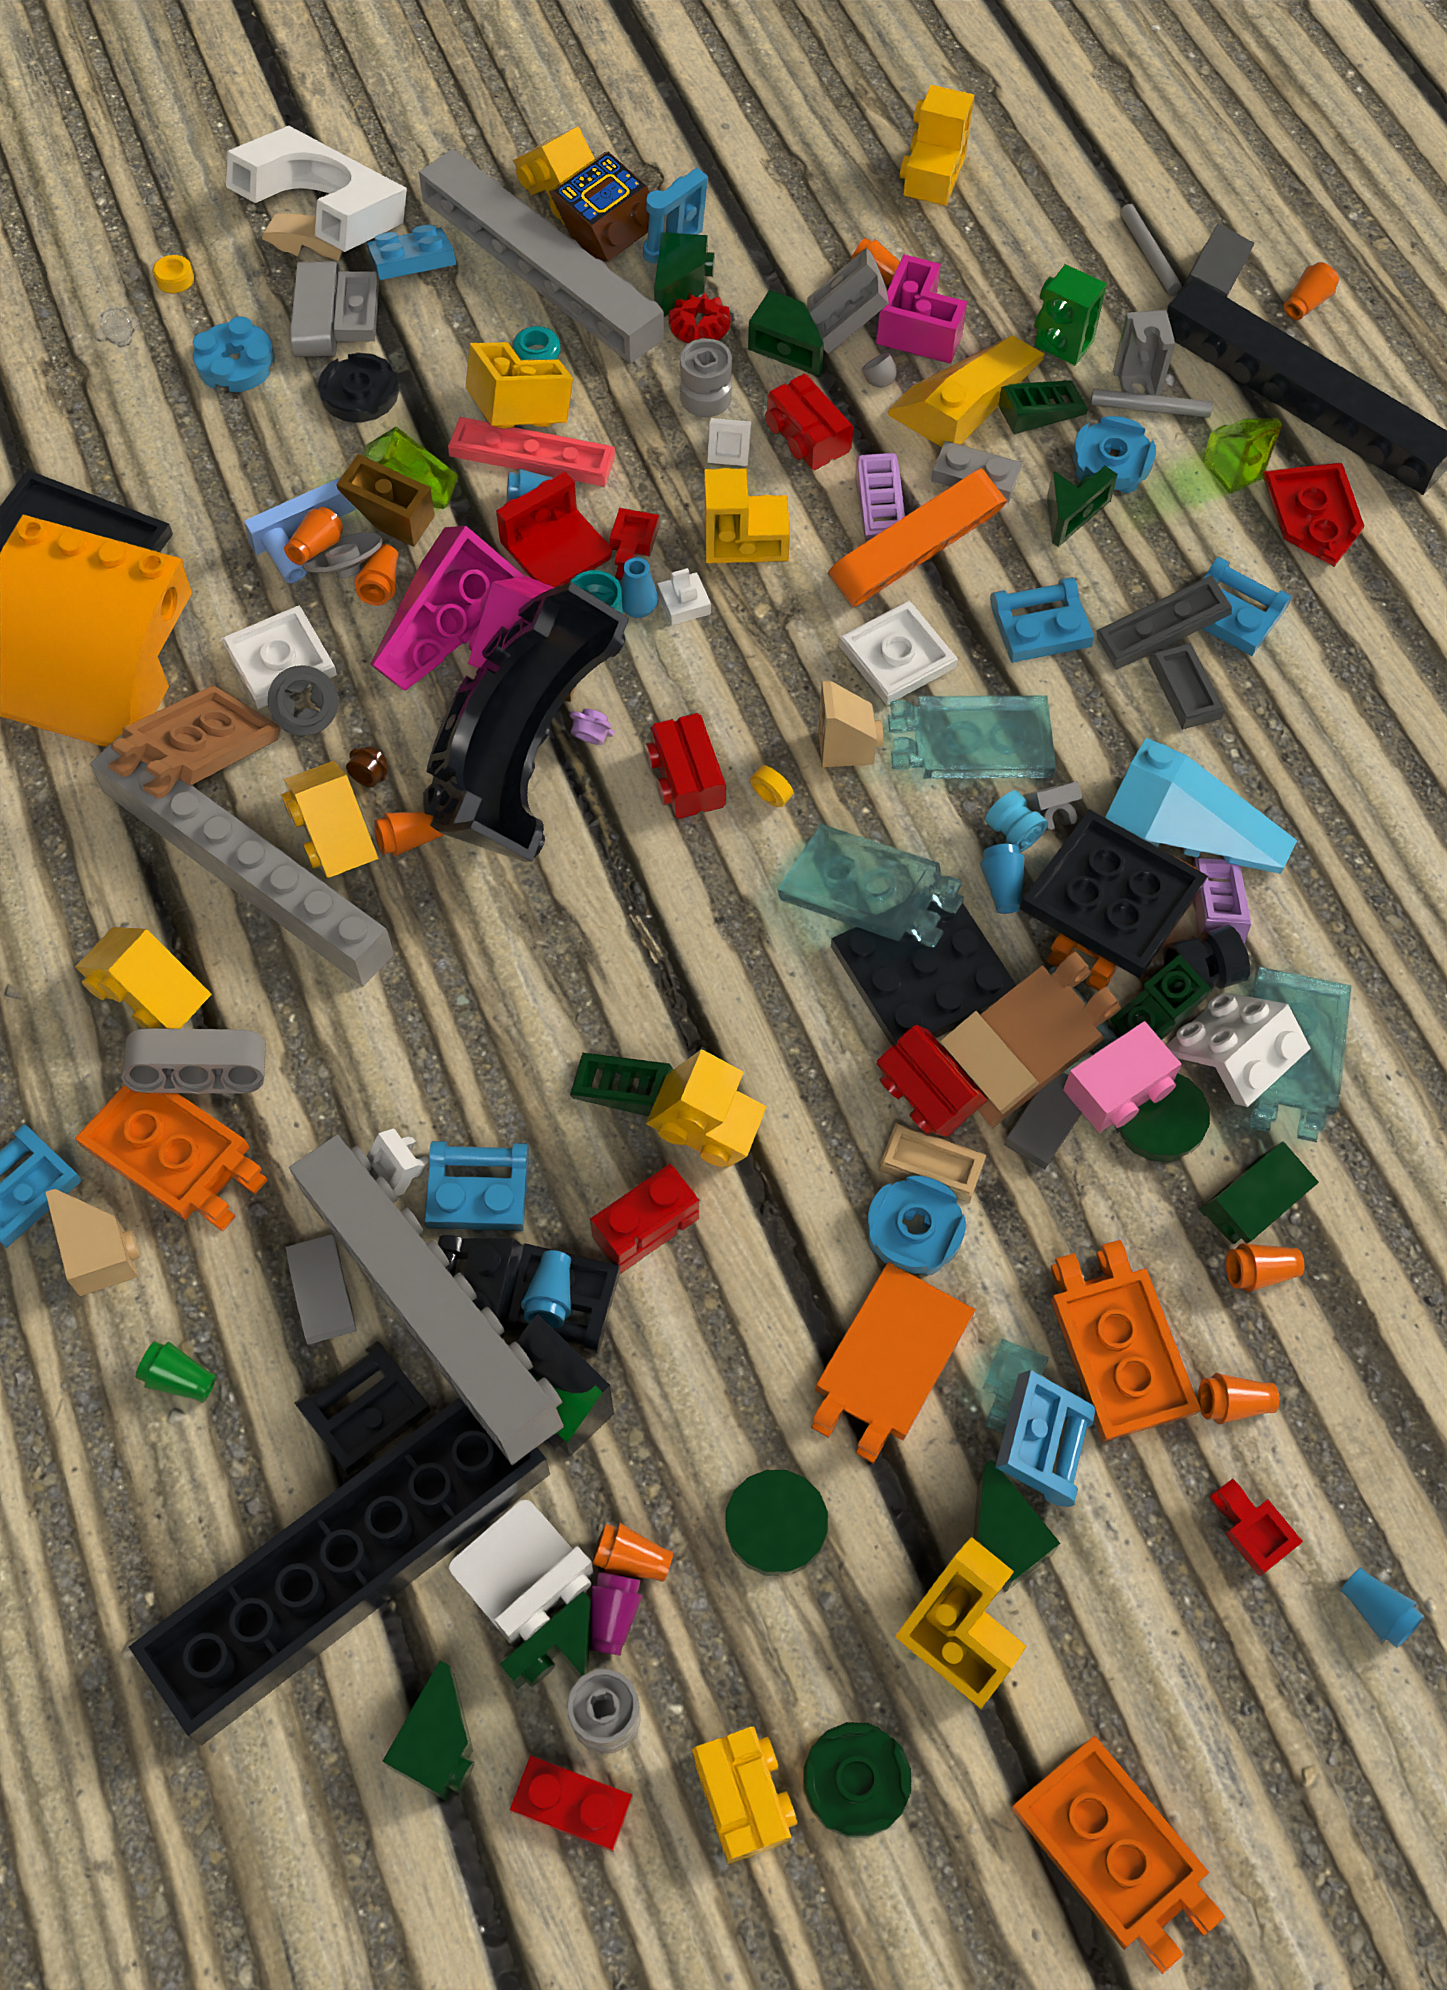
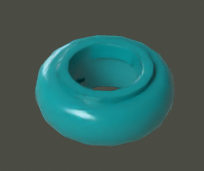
(537, 336)

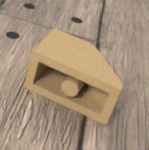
(846, 728)
(91, 1244)

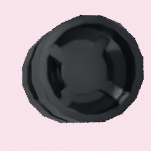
(1216, 956)

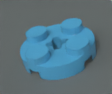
(230, 338)
(1117, 433)
(920, 1252)

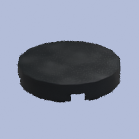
(358, 387)

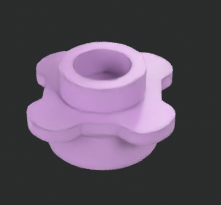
(591, 726)

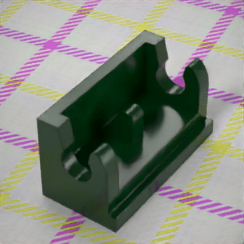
(1259, 1194)

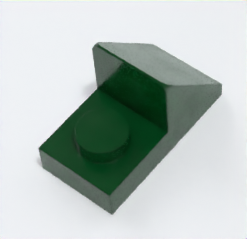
(1074, 506)
(563, 1635)

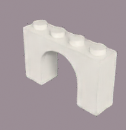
(358, 199)

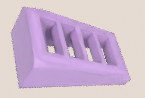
(878, 472)
(1214, 900)

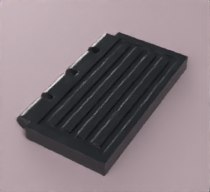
(80, 510)

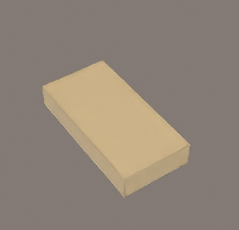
(989, 1062)
(921, 1154)

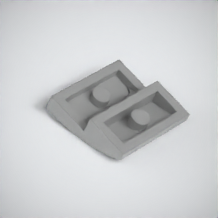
(848, 300)

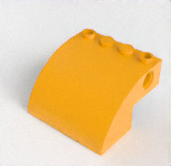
(84, 629)

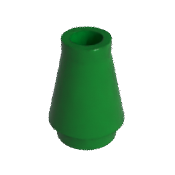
(174, 1372)

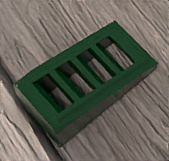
(1021, 418)
(621, 1099)

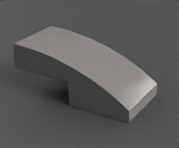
(320, 1289)

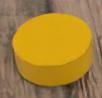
(173, 274)
(771, 786)

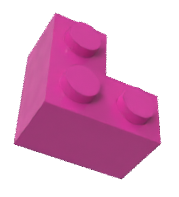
(917, 316)
(501, 608)

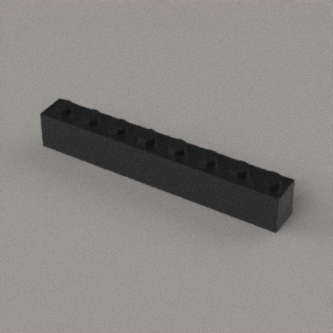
(1309, 386)

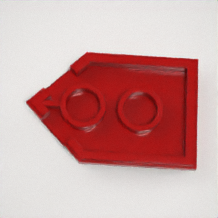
(1315, 509)

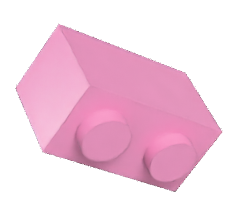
(1122, 1078)

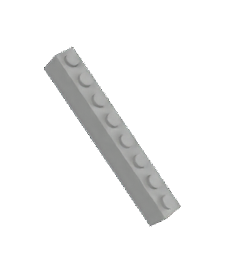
(542, 256)
(253, 869)
(428, 1300)

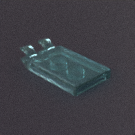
(974, 737)
(870, 886)
(1316, 1078)

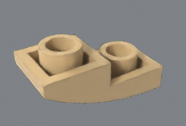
(294, 231)

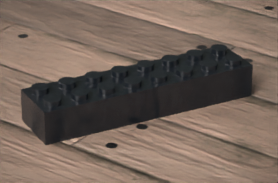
(331, 1570)

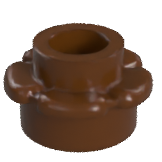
(367, 766)

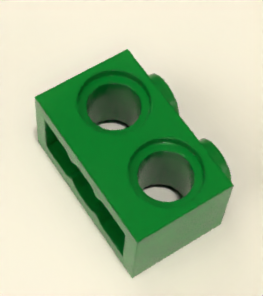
(1069, 314)

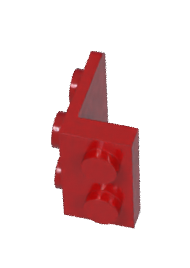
(550, 534)

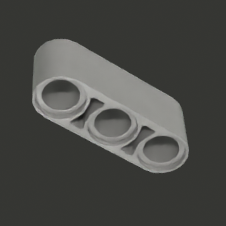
(314, 309)
(194, 1061)

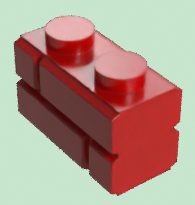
(808, 422)
(687, 766)
(930, 1082)
(645, 1218)

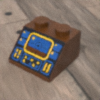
(603, 207)

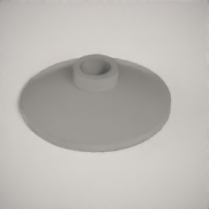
(345, 555)

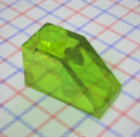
(1241, 451)
(409, 458)

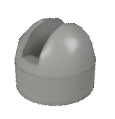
(880, 370)

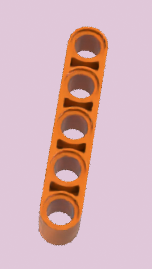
(917, 537)

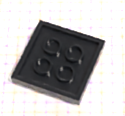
(1113, 893)
(924, 984)

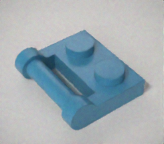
(684, 209)
(1247, 624)
(1043, 631)
(23, 1191)
(477, 1201)
(1035, 1433)

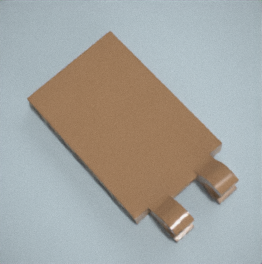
(192, 739)
(1047, 1025)

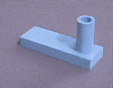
(275, 527)

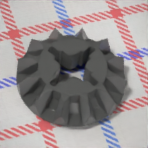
(295, 681)

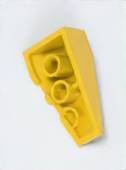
(965, 394)

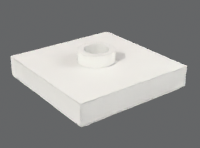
(273, 646)
(898, 652)

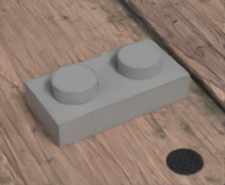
(356, 306)
(960, 461)

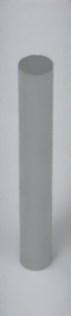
(1150, 249)
(1151, 403)

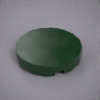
(1171, 1126)
(776, 1522)
(857, 1780)

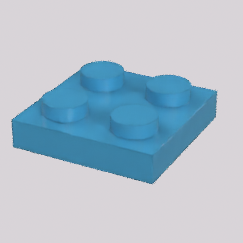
(410, 253)

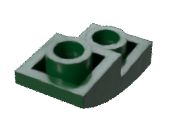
(1165, 1001)

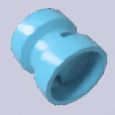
(1016, 820)

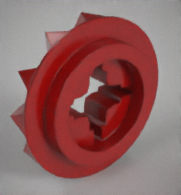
(712, 326)

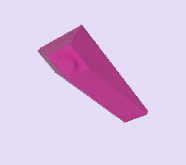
(440, 605)

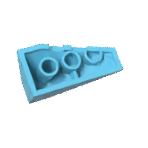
(1184, 806)

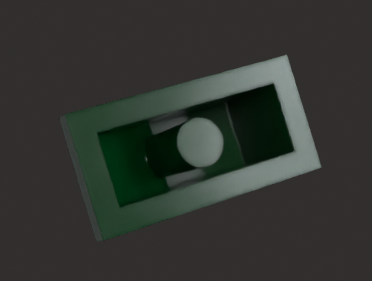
(681, 268)
(786, 333)
(1010, 1526)
(435, 1738)

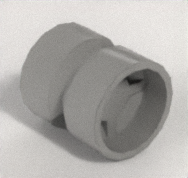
(705, 377)
(604, 1711)

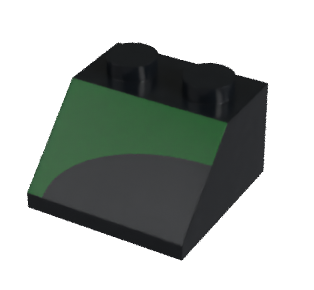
(582, 1390)

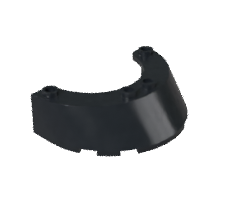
(506, 713)

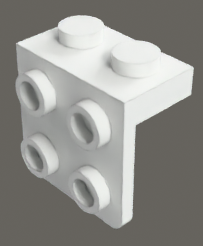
(1245, 1040)
(521, 1572)

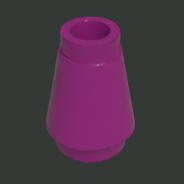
(612, 1612)

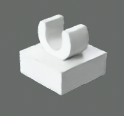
(729, 442)
(684, 597)
(394, 1161)

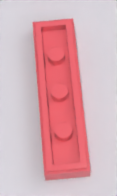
(531, 451)

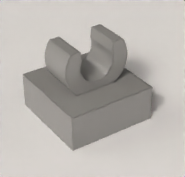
(1053, 799)

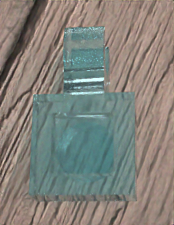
(1002, 1379)

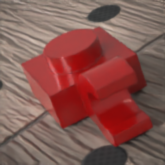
(632, 536)
(1259, 1532)

